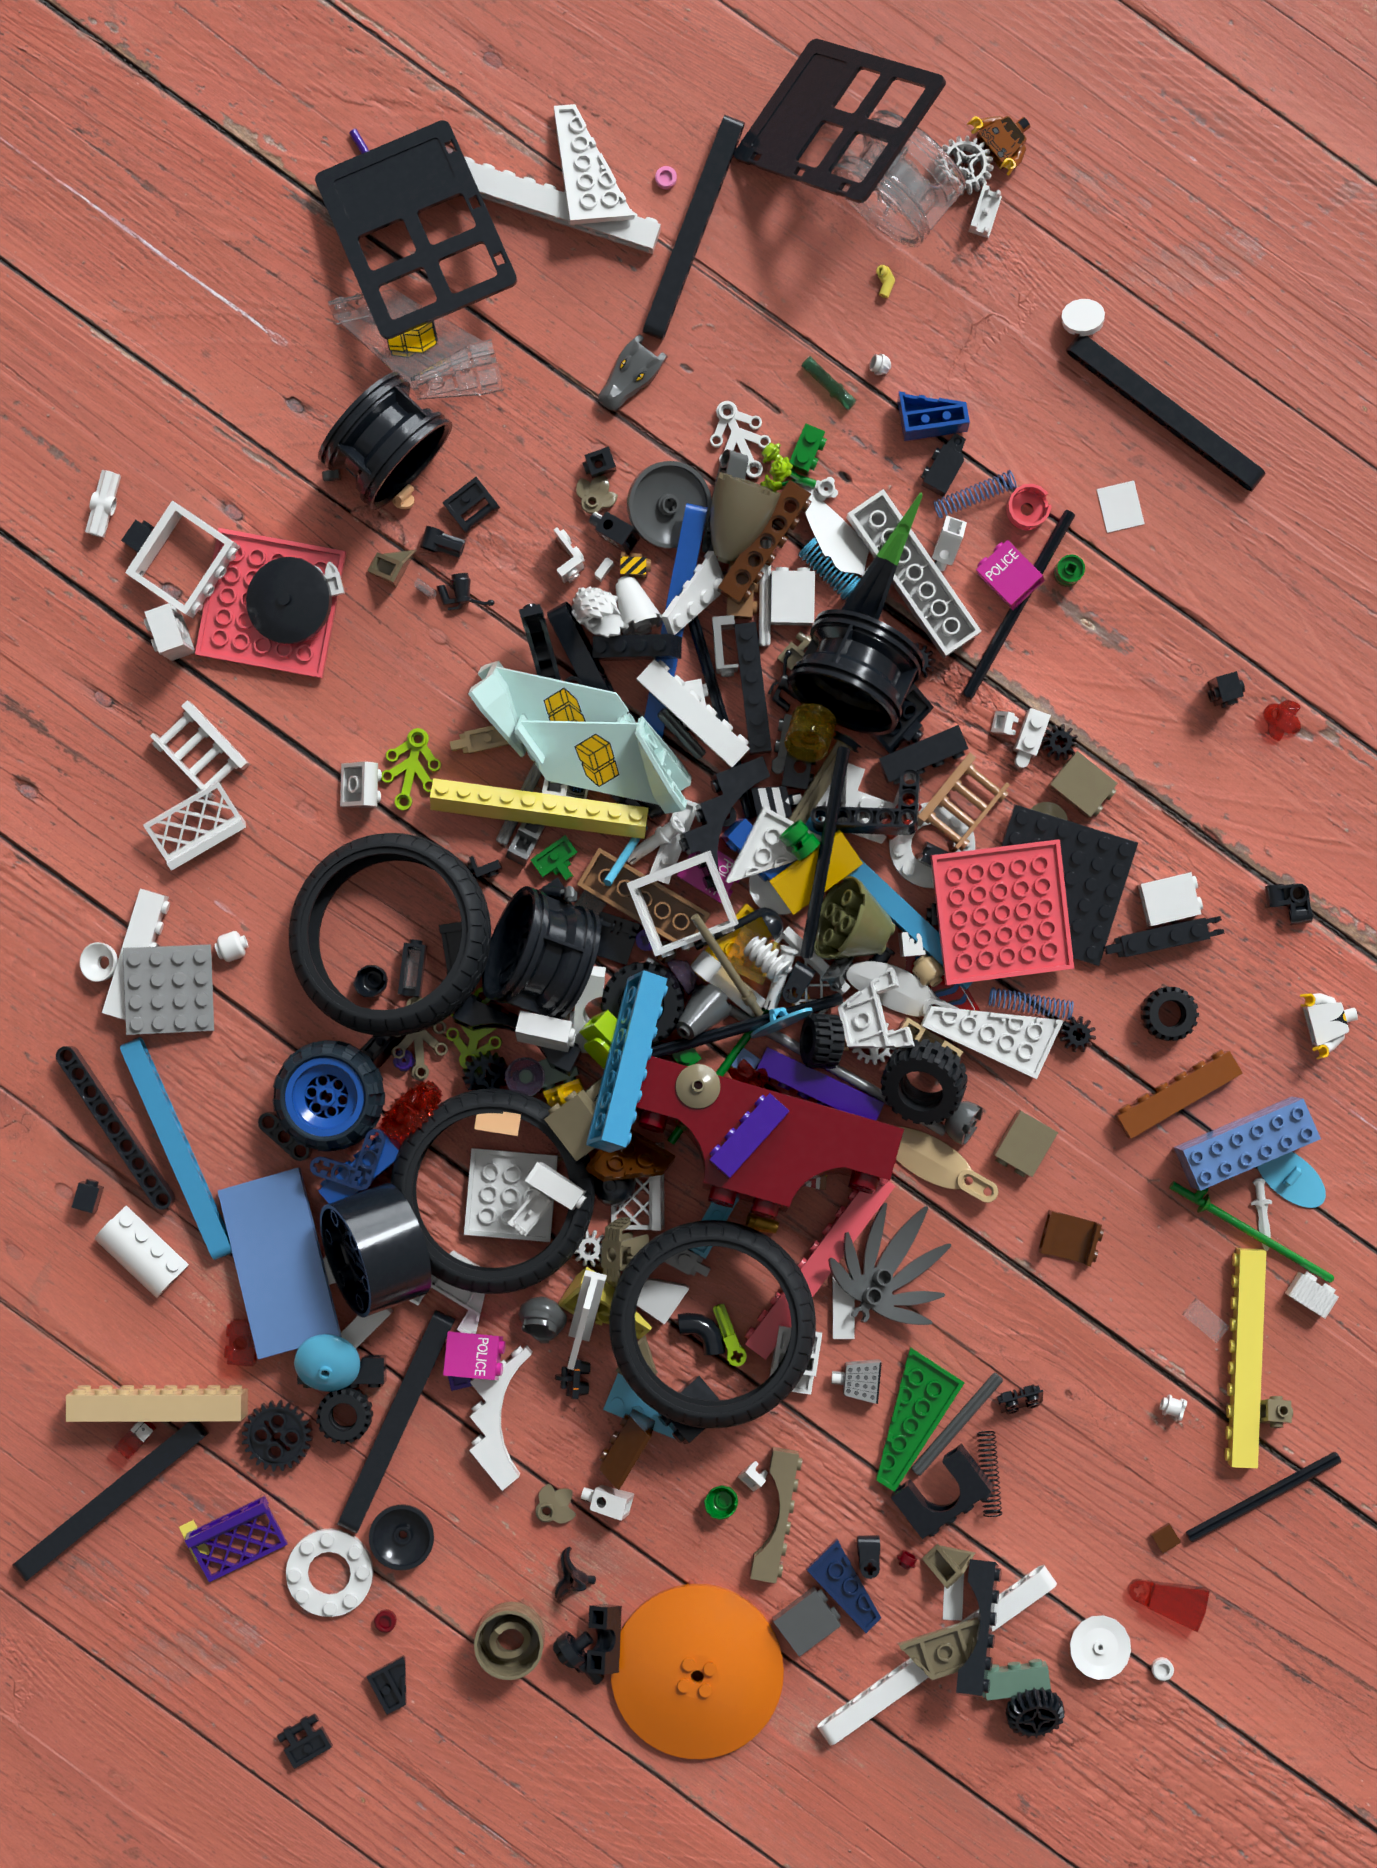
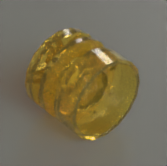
(810, 732)

